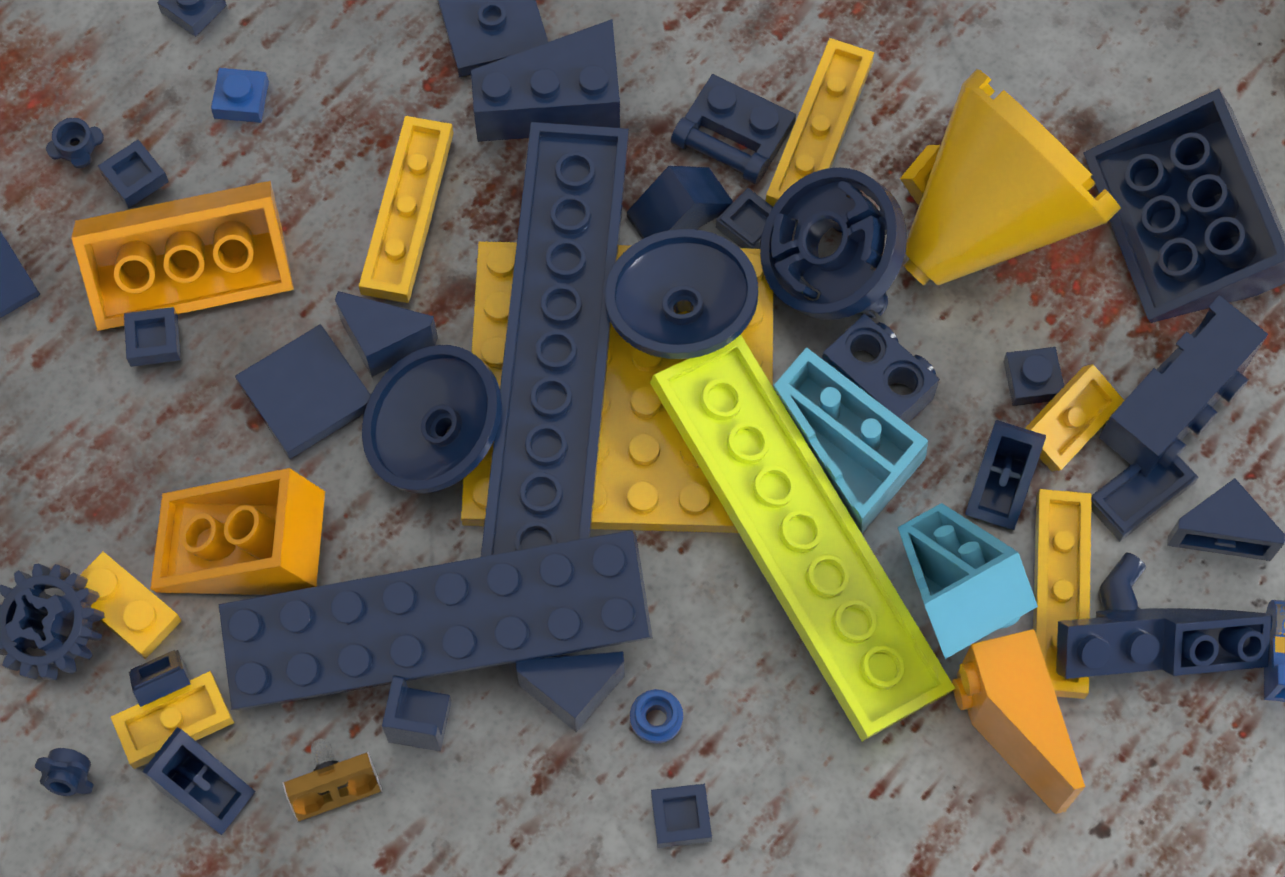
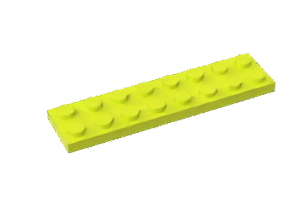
(802, 538)

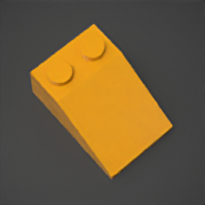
(240, 536)
(1019, 715)

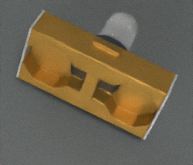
(331, 782)

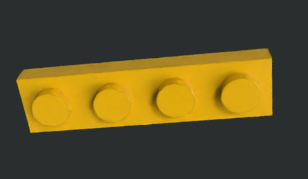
(823, 115)
(406, 209)
(1061, 575)

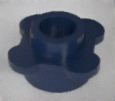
(74, 130)
(65, 772)

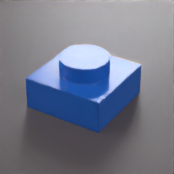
(240, 95)

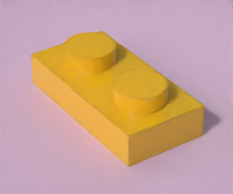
(1074, 416)
(129, 606)
(194, 709)

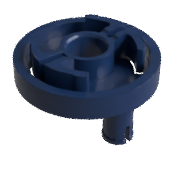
(847, 275)

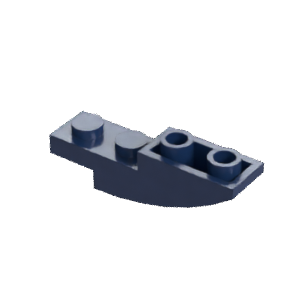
(1162, 639)

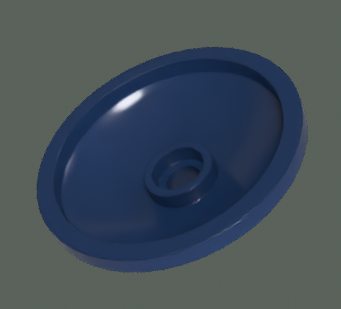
(680, 274)
(417, 405)

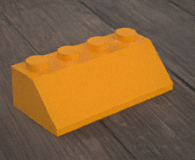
(183, 254)

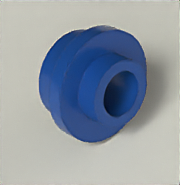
(656, 700)

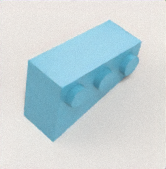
(852, 436)
(964, 577)

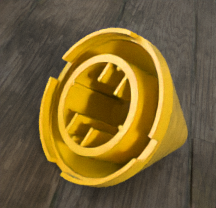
(997, 190)

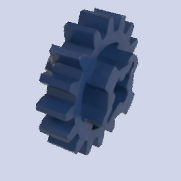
(65, 622)

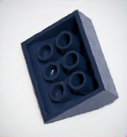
(1191, 209)

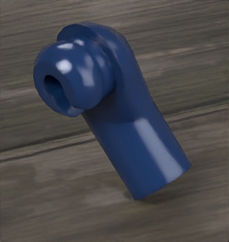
(1116, 589)

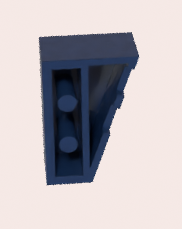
(554, 83)
(1185, 389)

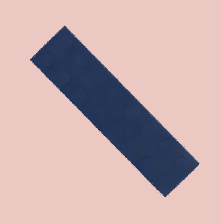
(435, 620)

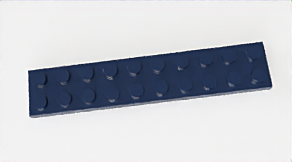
(556, 339)

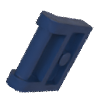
(740, 118)

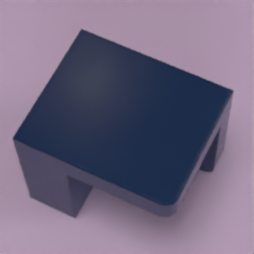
(415, 716)

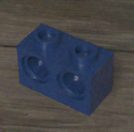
(891, 366)

